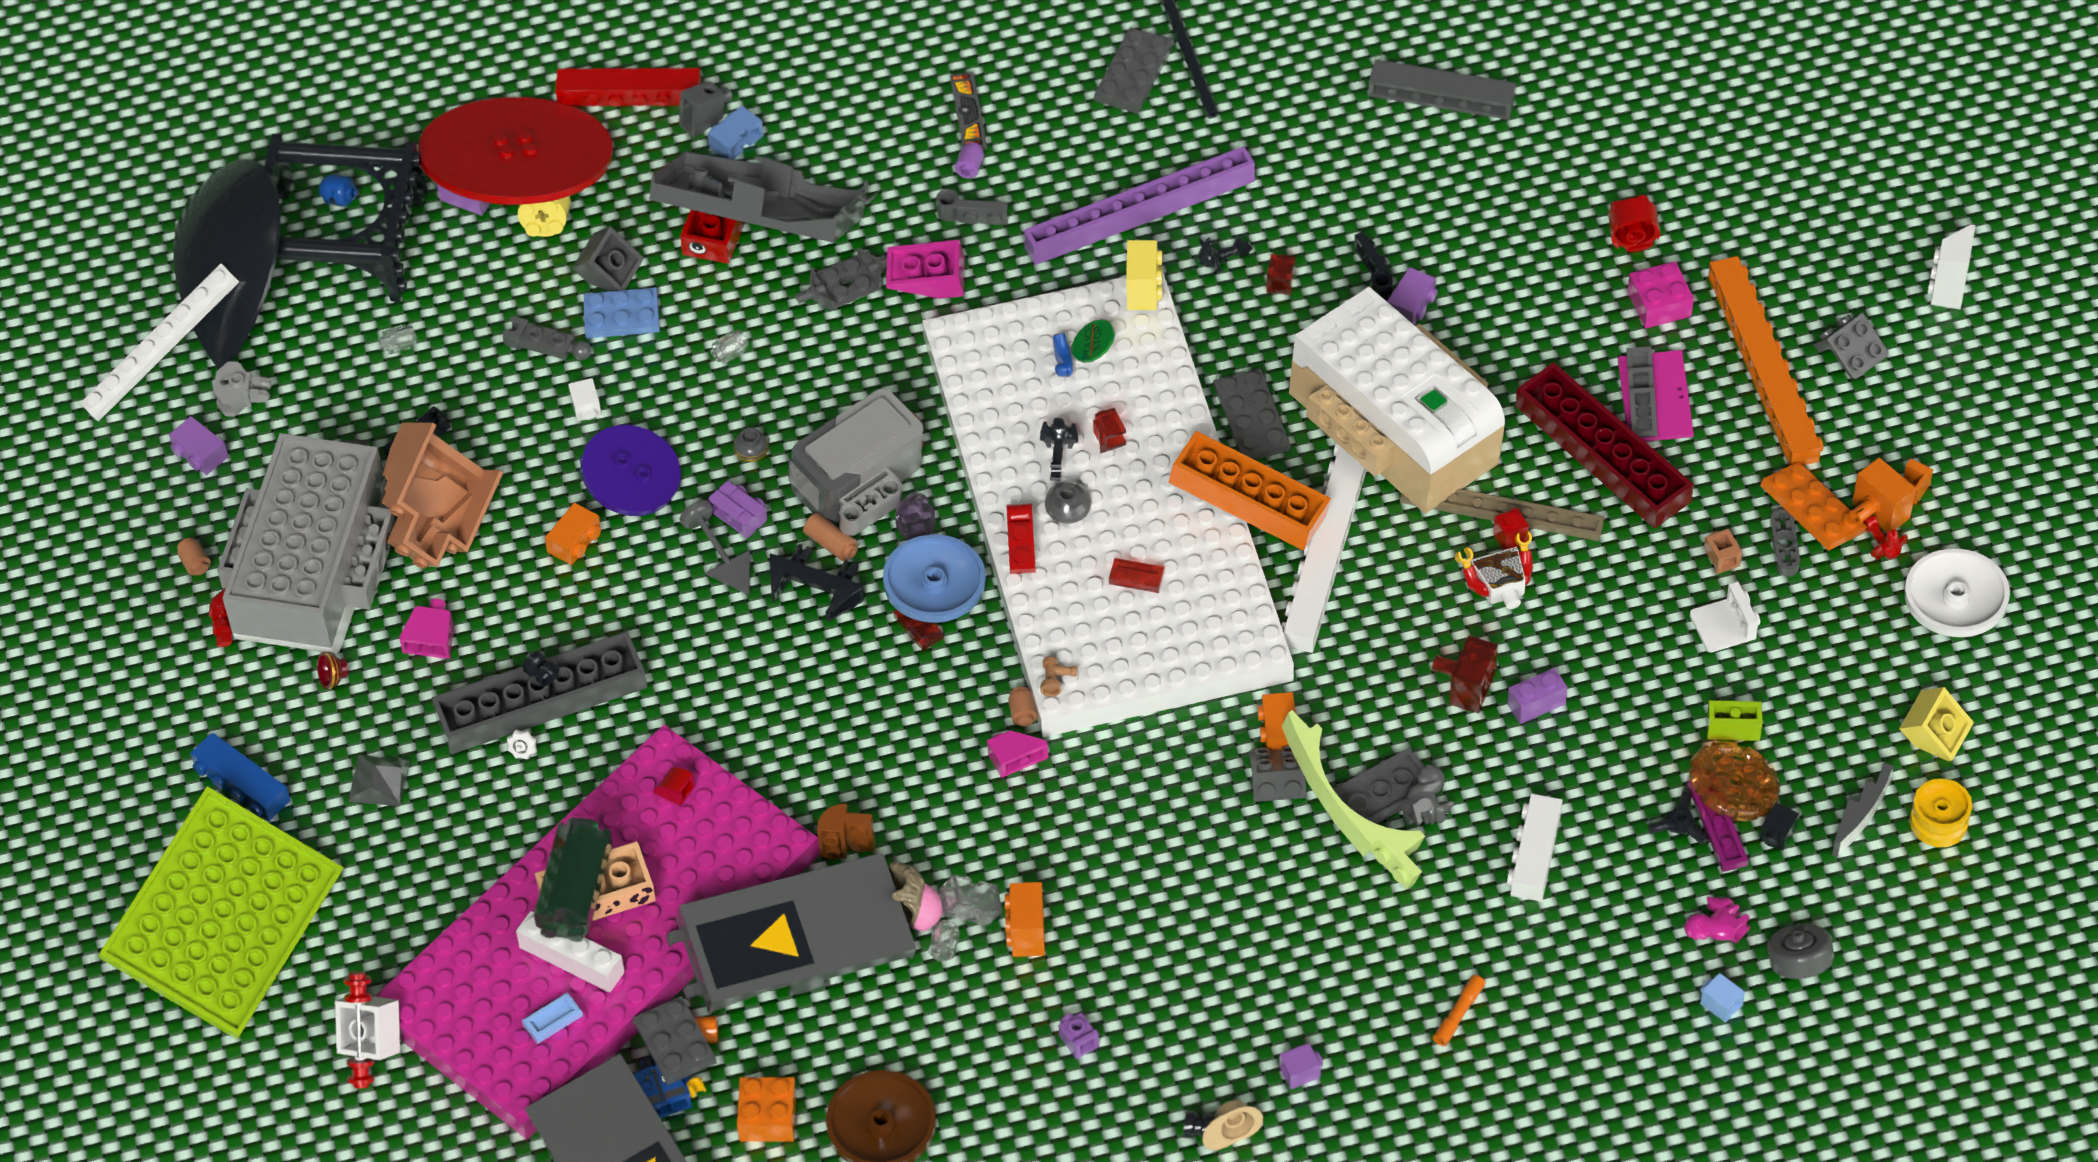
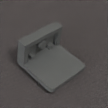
(1853, 345)
(1276, 775)

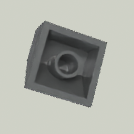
(608, 261)

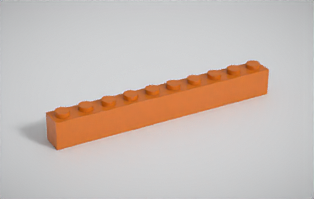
(1764, 361)

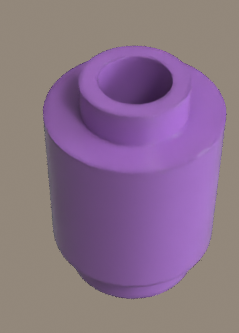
(969, 160)

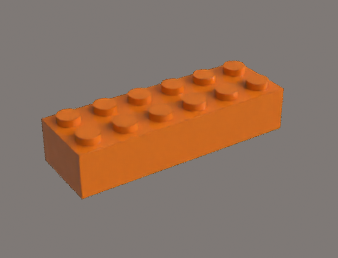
(1249, 490)

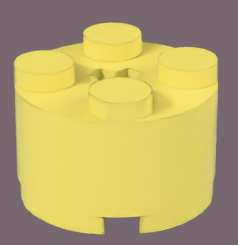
(544, 218)

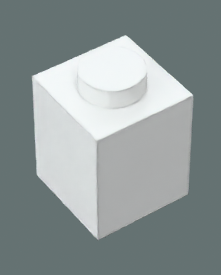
(584, 399)

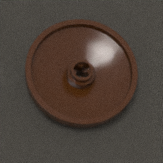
(881, 1118)

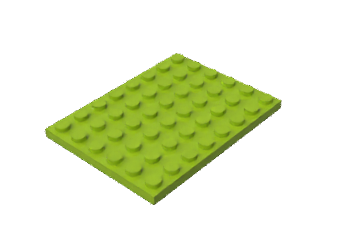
(221, 912)

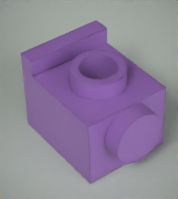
(1078, 1034)

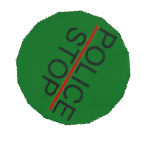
(1093, 341)

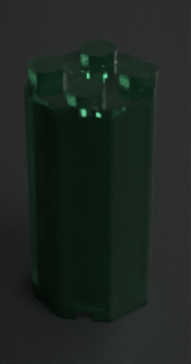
(573, 879)

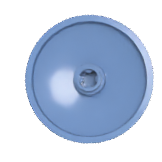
(934, 578)

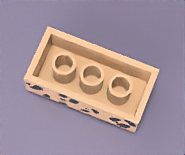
(624, 882)

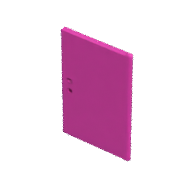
(1672, 404)

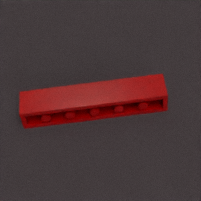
(624, 86)

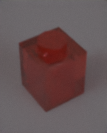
(1281, 274)

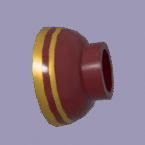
(331, 670)

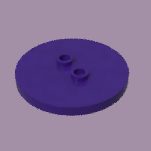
(630, 470)

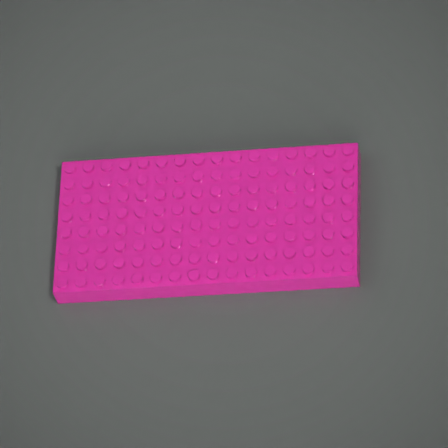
(476, 985)

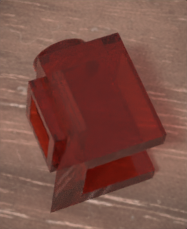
(1109, 430)

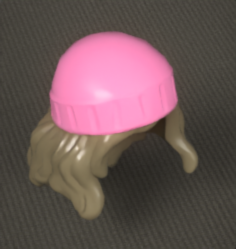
(918, 900)

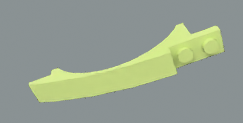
(1388, 845)

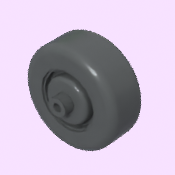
(1800, 951)

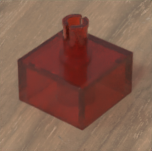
(1470, 674)

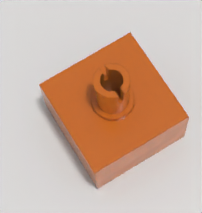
(1882, 494)

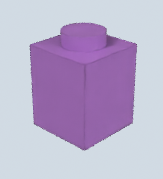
(1300, 1065)

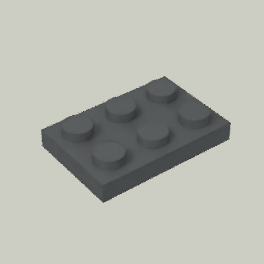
(674, 1040)

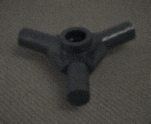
(1680, 821)

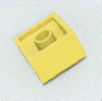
(1936, 723)

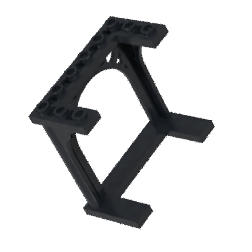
(374, 257)

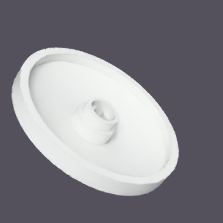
(1957, 592)

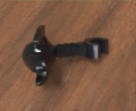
(1209, 257)
(1059, 435)

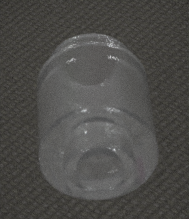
(397, 339)
(729, 346)
(944, 941)

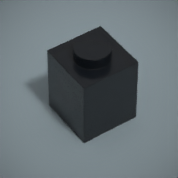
(1779, 826)

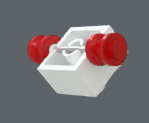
(365, 1028)

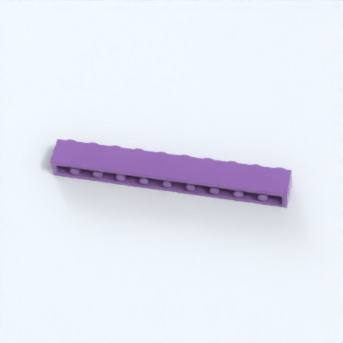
(1139, 205)

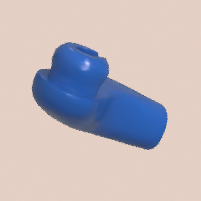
(1062, 355)

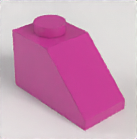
(1015, 751)

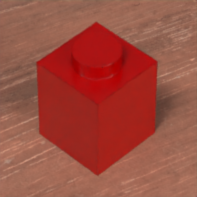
(1507, 526)

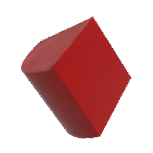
(675, 785)

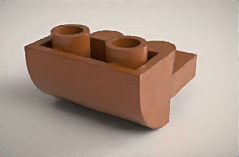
(844, 831)

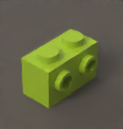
(1734, 720)

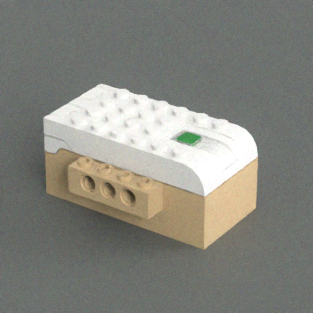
(1396, 399)

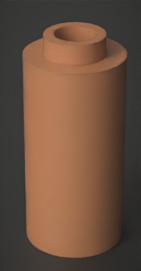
(830, 537)

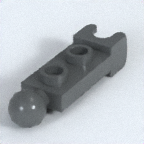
(544, 340)

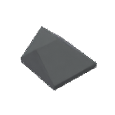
(379, 780)

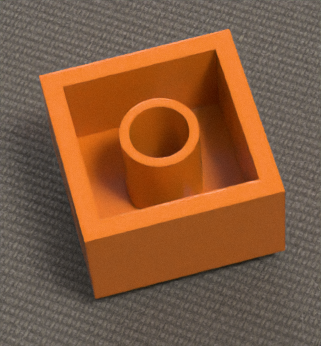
(1025, 919)
(766, 1109)

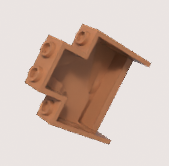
(434, 495)

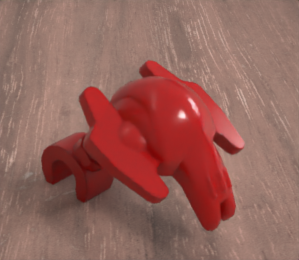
(1888, 547)

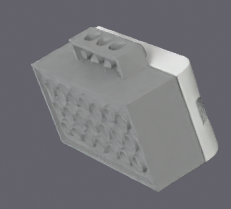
(307, 545)

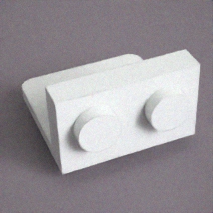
(1726, 621)

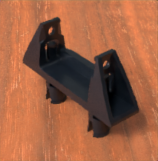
(846, 592)

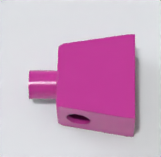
(428, 631)

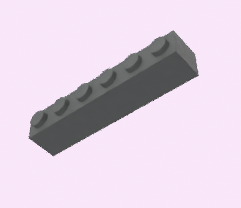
(1442, 89)

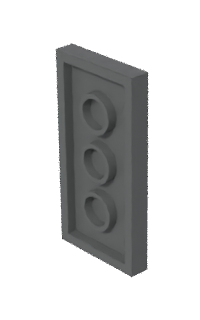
(1134, 70)
(1251, 414)
(1382, 788)

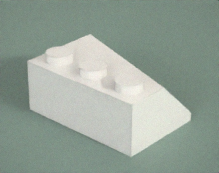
(1951, 269)

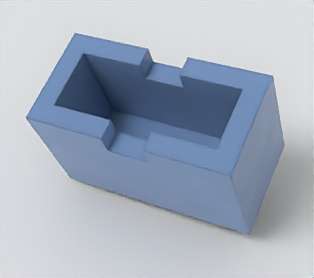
(734, 133)

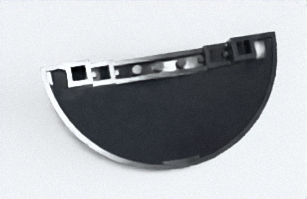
(233, 224)

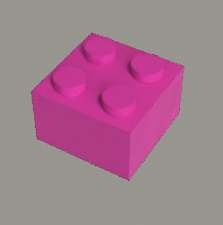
(1660, 294)

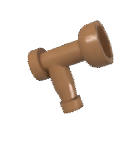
(1051, 686)

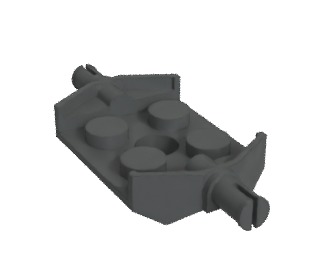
(862, 270)

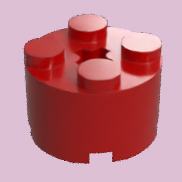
(1633, 223)

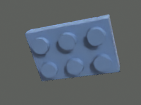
(621, 313)

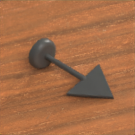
(734, 571)

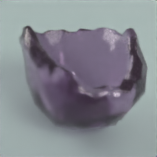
(915, 516)

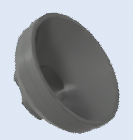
(1067, 510)

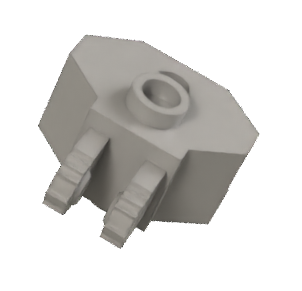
(238, 389)

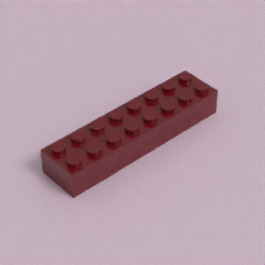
(1604, 445)

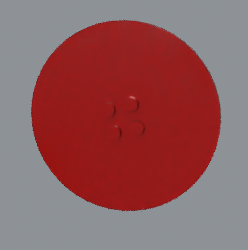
(515, 150)

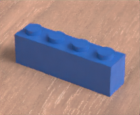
(240, 777)

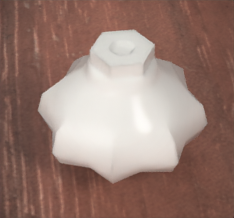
(521, 744)

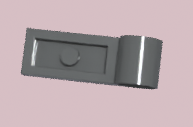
(970, 211)

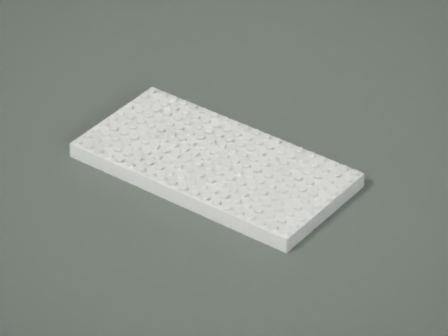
(1133, 648)

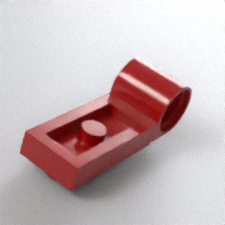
(1020, 538)

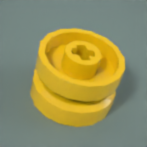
(1940, 812)

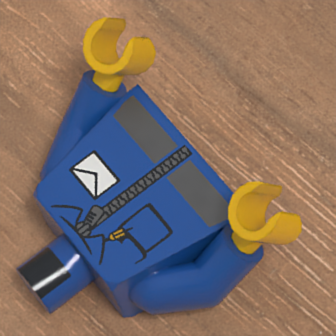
(663, 1097)

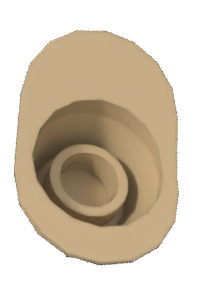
(1230, 1124)

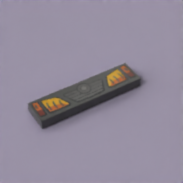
(968, 109)

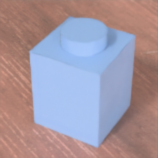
(1722, 997)

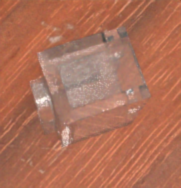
(970, 901)

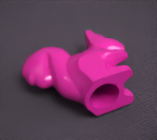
(1721, 925)

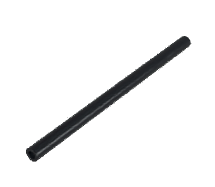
(1190, 58)

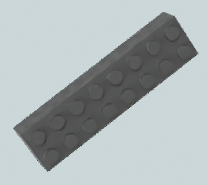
(519, 702)

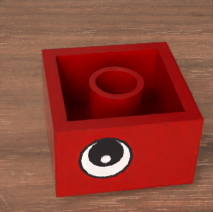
(710, 236)

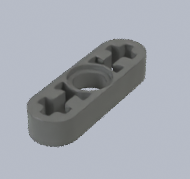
(1779, 551)

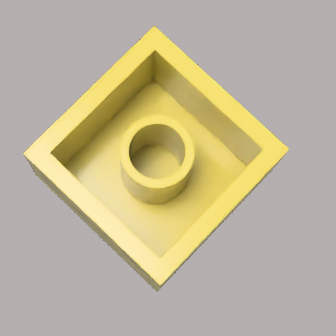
(1143, 275)

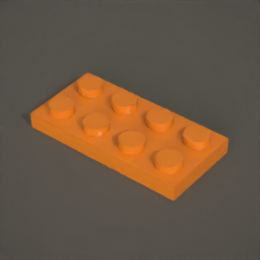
(1812, 505)

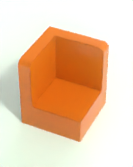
(1919, 477)

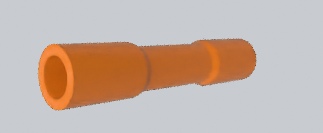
(1450, 1023)

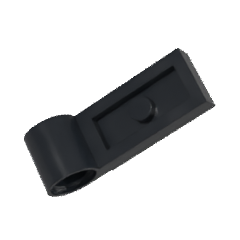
(1377, 265)

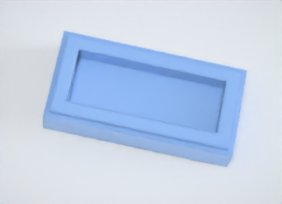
(552, 1018)

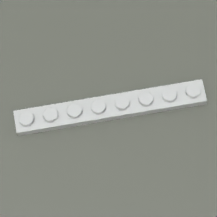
(159, 342)

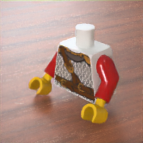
(1500, 574)

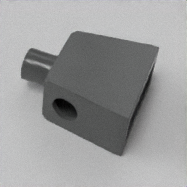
(702, 107)

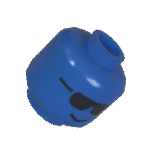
(337, 190)

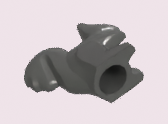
(1422, 799)

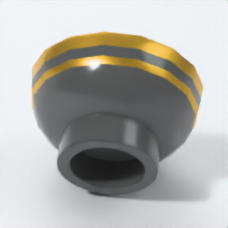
(751, 445)

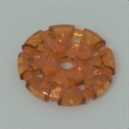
(1726, 797)

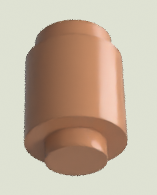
(193, 556)
(1022, 706)

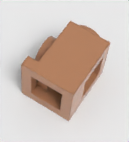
(1723, 551)

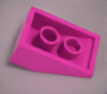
(927, 269)

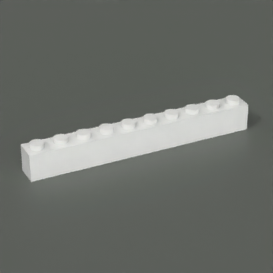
(1323, 553)

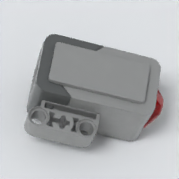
(857, 460)

